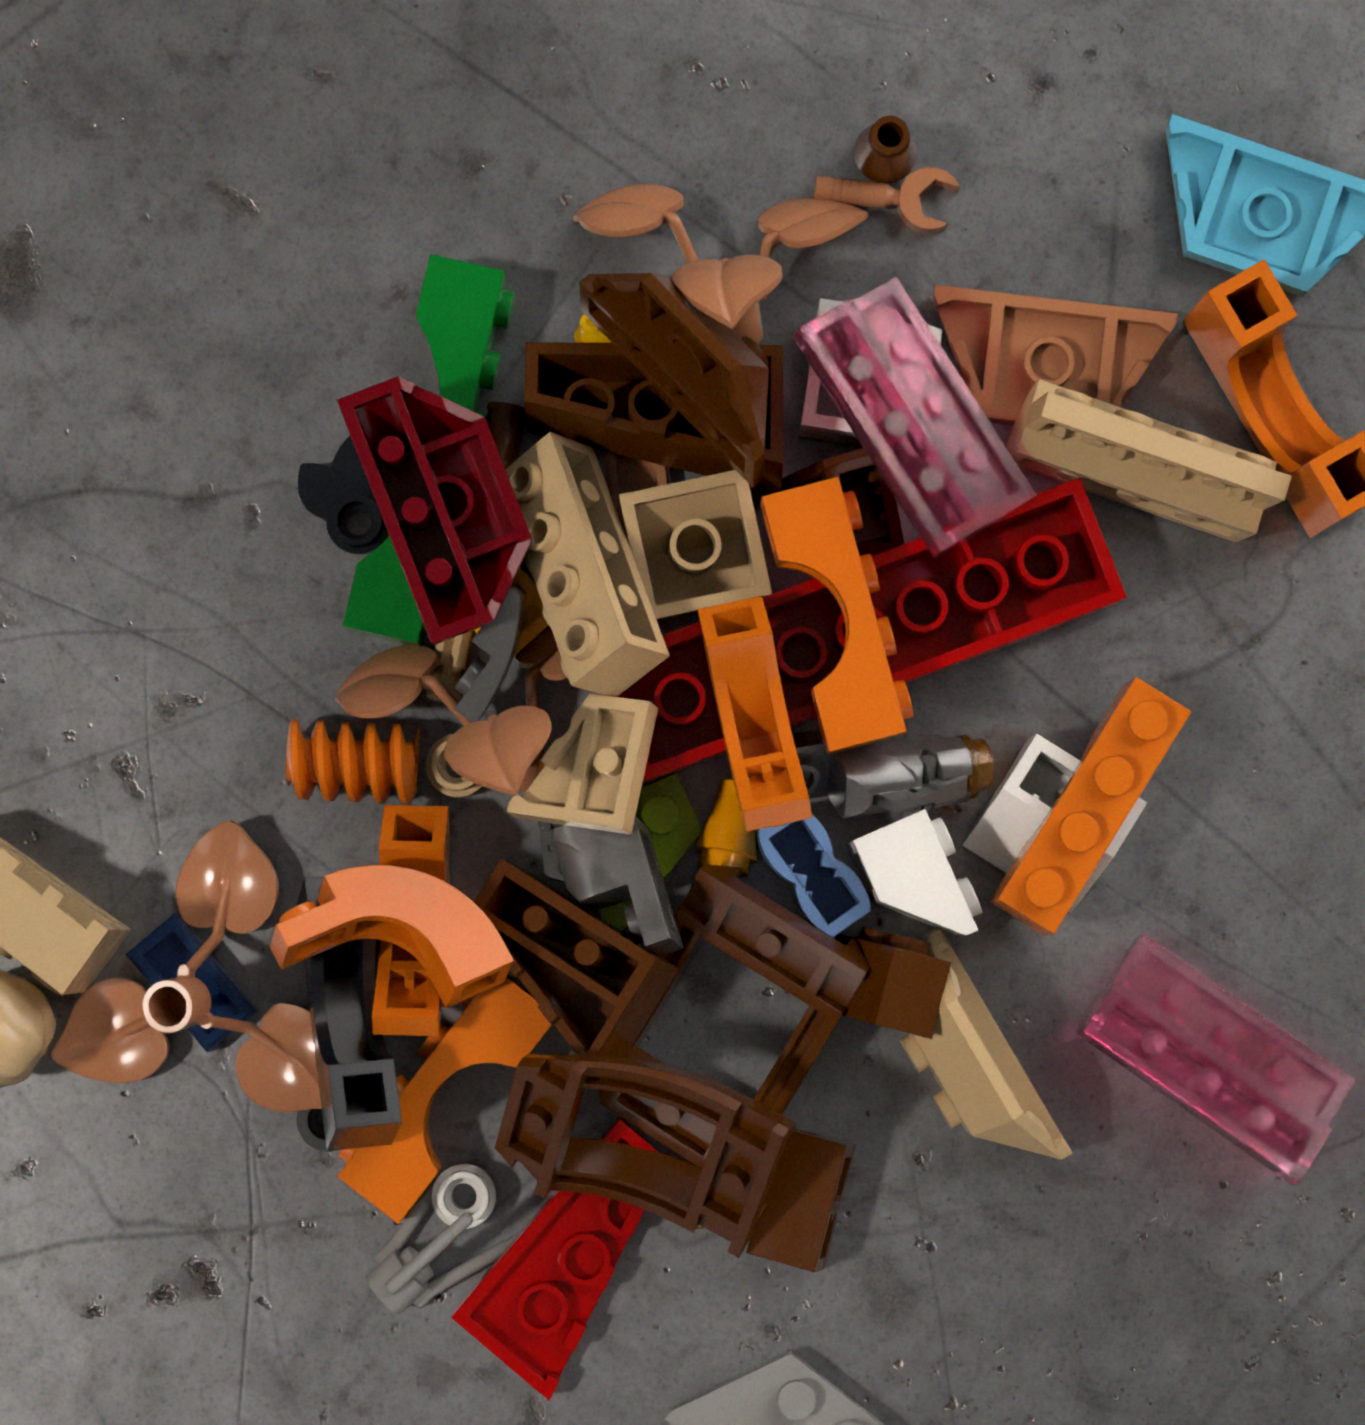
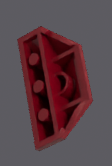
(440, 501)

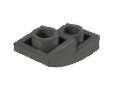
(500, 641)

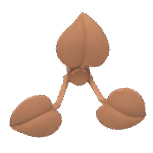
(724, 287)
(489, 753)
(122, 1028)

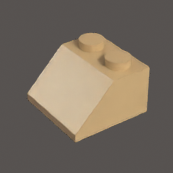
(696, 543)

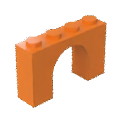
(1242, 341)

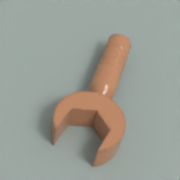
(883, 195)

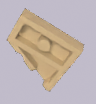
(594, 768)

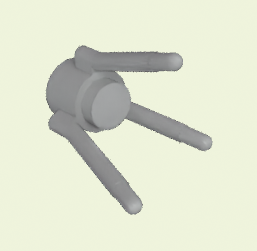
(404, 1275)

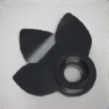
(340, 493)

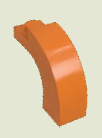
(753, 714)
(404, 908)
(403, 990)

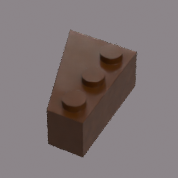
(574, 963)

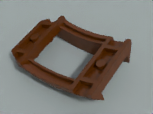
(776, 947)
(721, 1196)

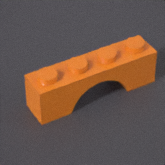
(814, 535)
(1090, 807)
(494, 1028)

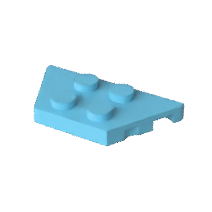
(1260, 203)

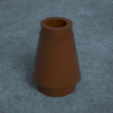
(882, 162)

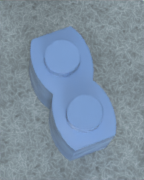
(822, 886)

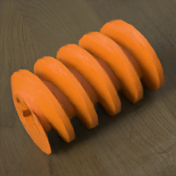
(352, 763)

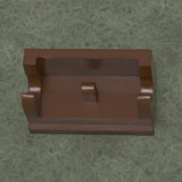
(803, 1201)

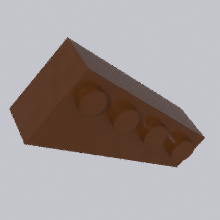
(608, 404)

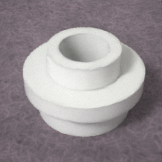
(469, 1174)

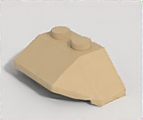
(978, 1069)

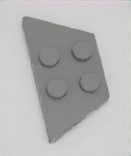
(775, 1394)

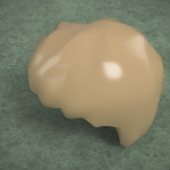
(25, 1027)

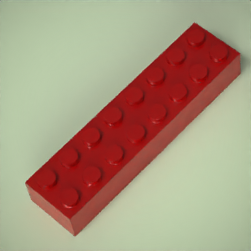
(991, 592)

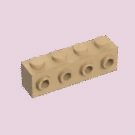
(585, 568)

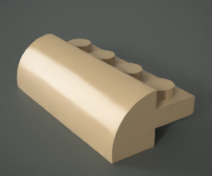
(1144, 462)

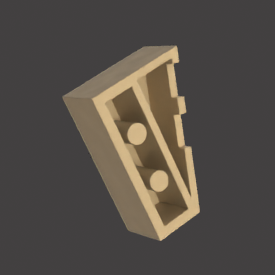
(52, 925)

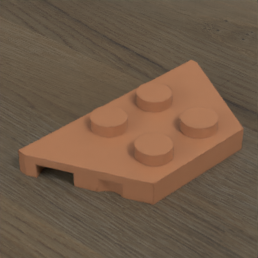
(1016, 339)

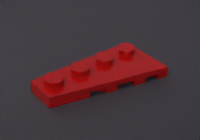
(550, 1277)

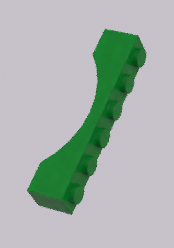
(460, 319)

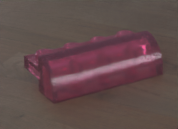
(914, 416)
(1216, 1058)

